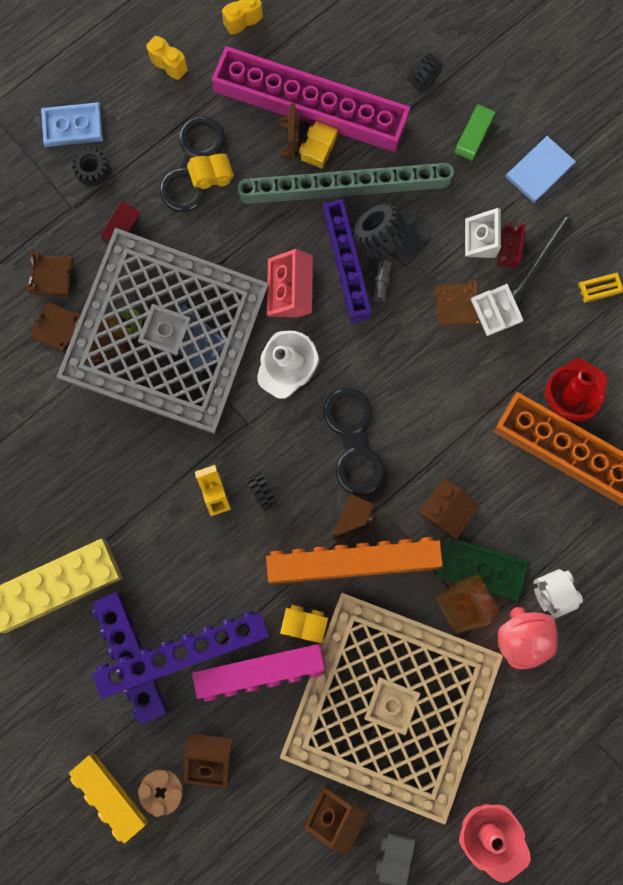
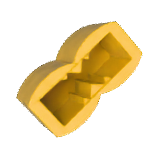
(241, 14)
(166, 57)
(319, 144)
(210, 170)
(304, 625)

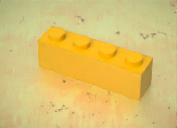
(108, 797)

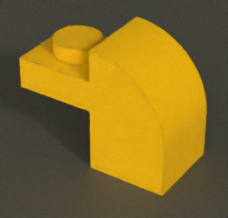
(213, 490)

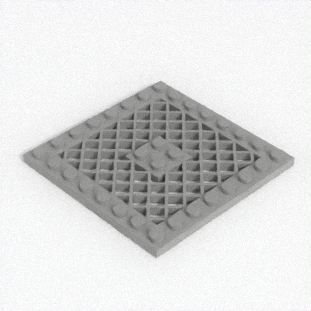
(163, 330)

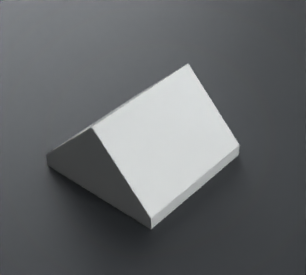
(483, 234)

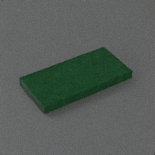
(500, 572)

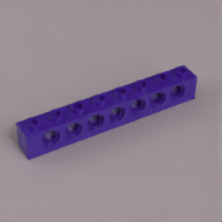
(256, 632)

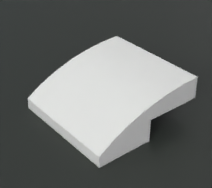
(497, 310)

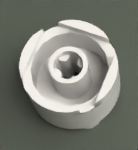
(557, 593)

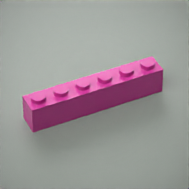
(259, 671)

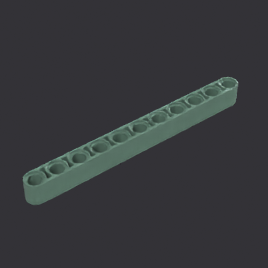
(354, 177)

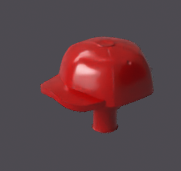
(576, 391)

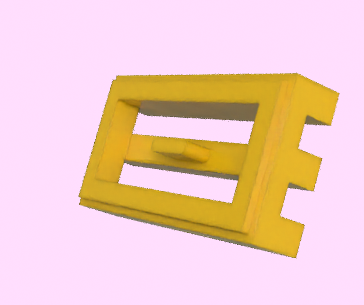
(585, 292)

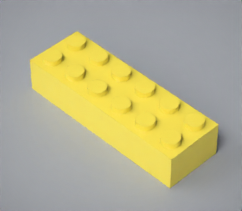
(57, 584)

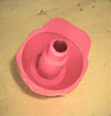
(528, 638)
(495, 841)

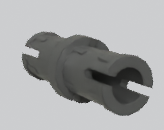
(382, 281)

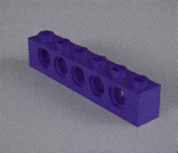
(346, 261)
(101, 611)

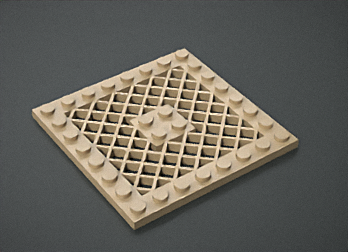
(393, 709)

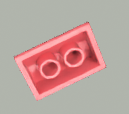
(290, 284)

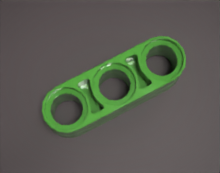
(474, 132)

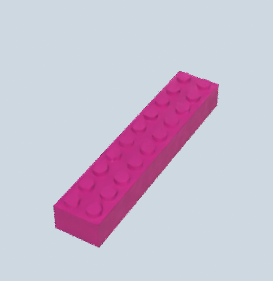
(315, 98)

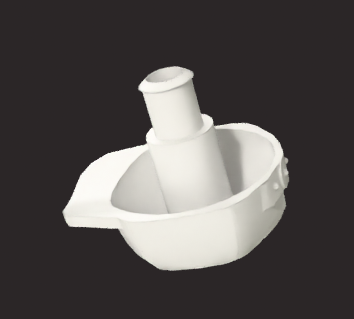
(287, 363)

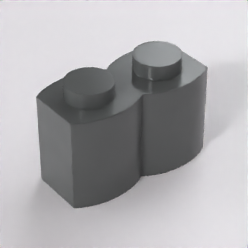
(395, 860)

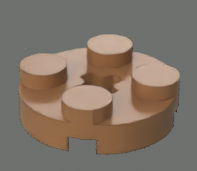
(157, 805)

